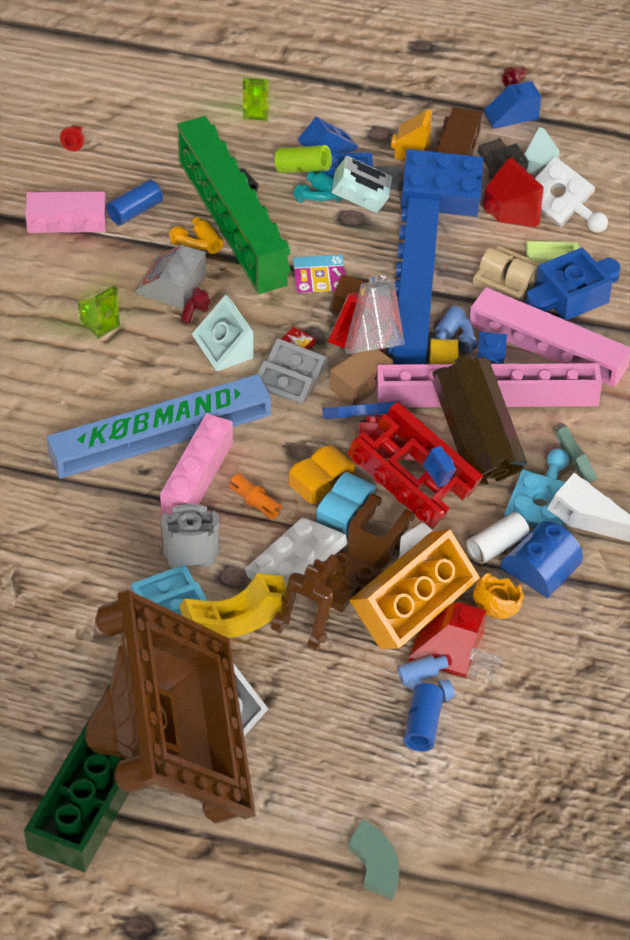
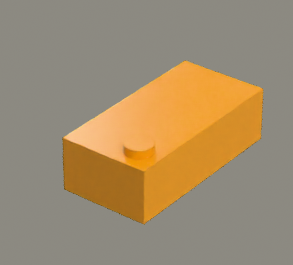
(414, 589)

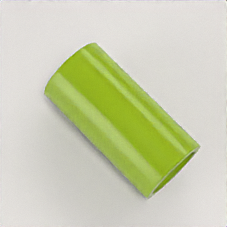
(303, 159)

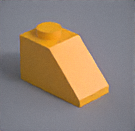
(413, 135)

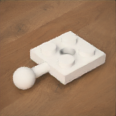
(577, 192)

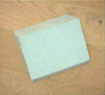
(225, 336)

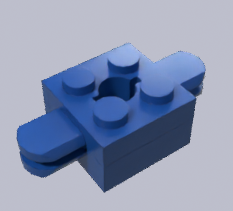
(573, 284)

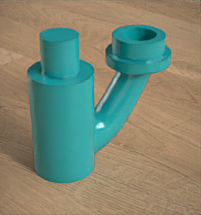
(320, 182)

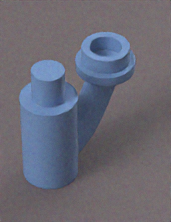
(450, 324)
(424, 668)

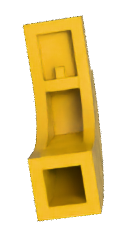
(241, 613)

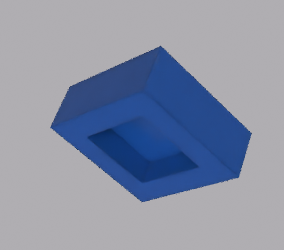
(439, 466)

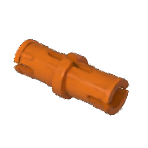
(255, 496)

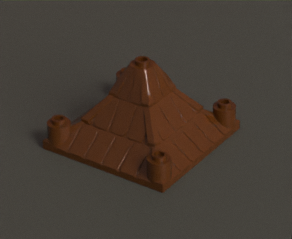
(172, 709)

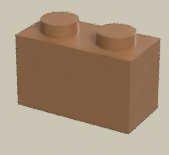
(357, 375)

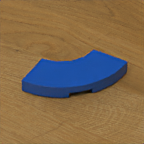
(357, 410)

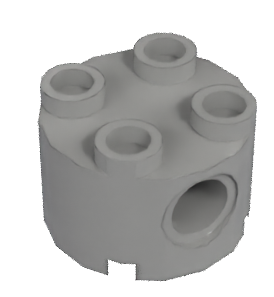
(190, 536)

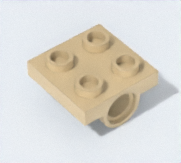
(506, 273)

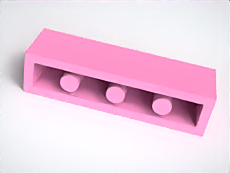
(198, 463)

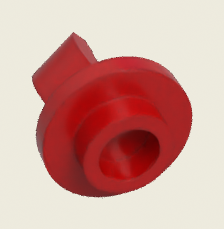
(72, 138)

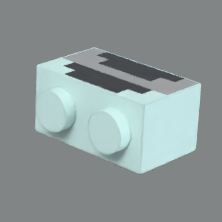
(361, 184)

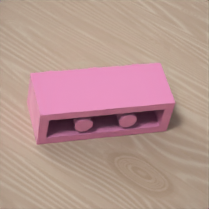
(65, 212)

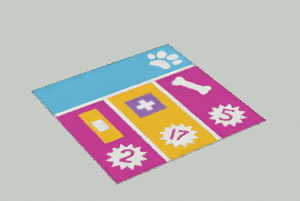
(318, 273)

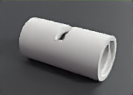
(497, 538)

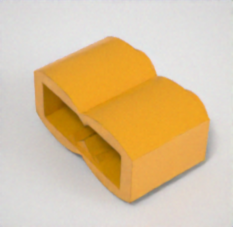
(317, 475)

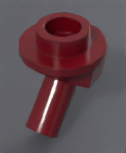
(513, 75)
(199, 300)

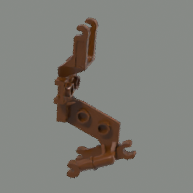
(342, 574)

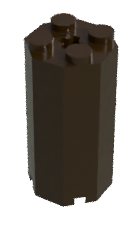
(479, 418)

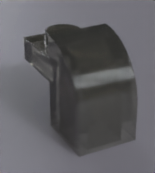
(496, 154)

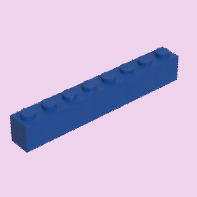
(416, 278)

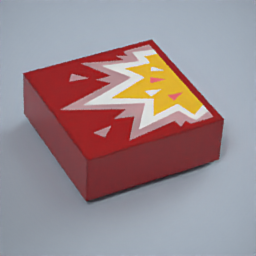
(299, 338)

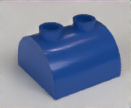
(544, 558)

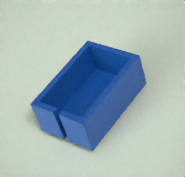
(446, 177)

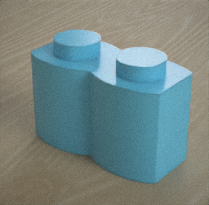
(344, 502)

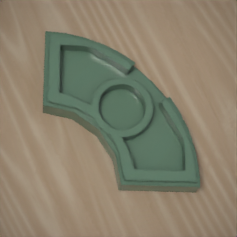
(575, 454)
(378, 858)

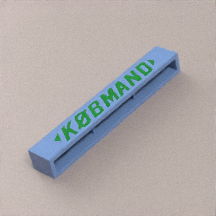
(155, 426)

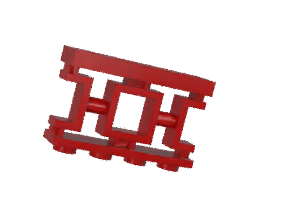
(397, 479)

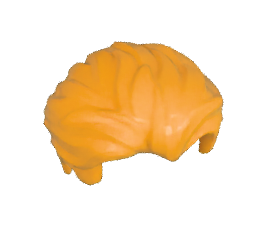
(498, 596)

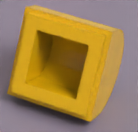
(443, 351)

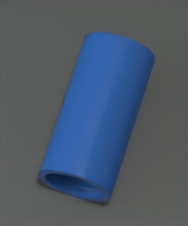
(134, 202)
(423, 717)

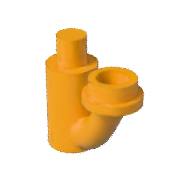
(207, 237)

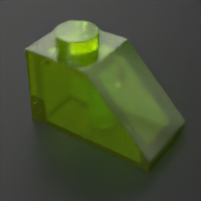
(256, 99)
(100, 311)

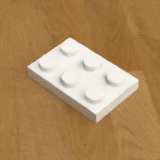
(297, 549)

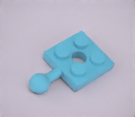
(536, 486)

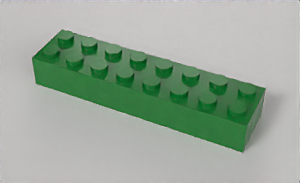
(233, 205)

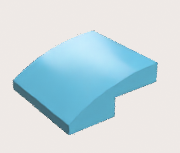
(169, 588)

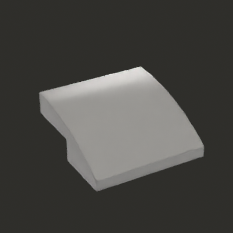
(292, 371)

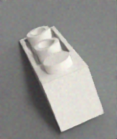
(589, 510)

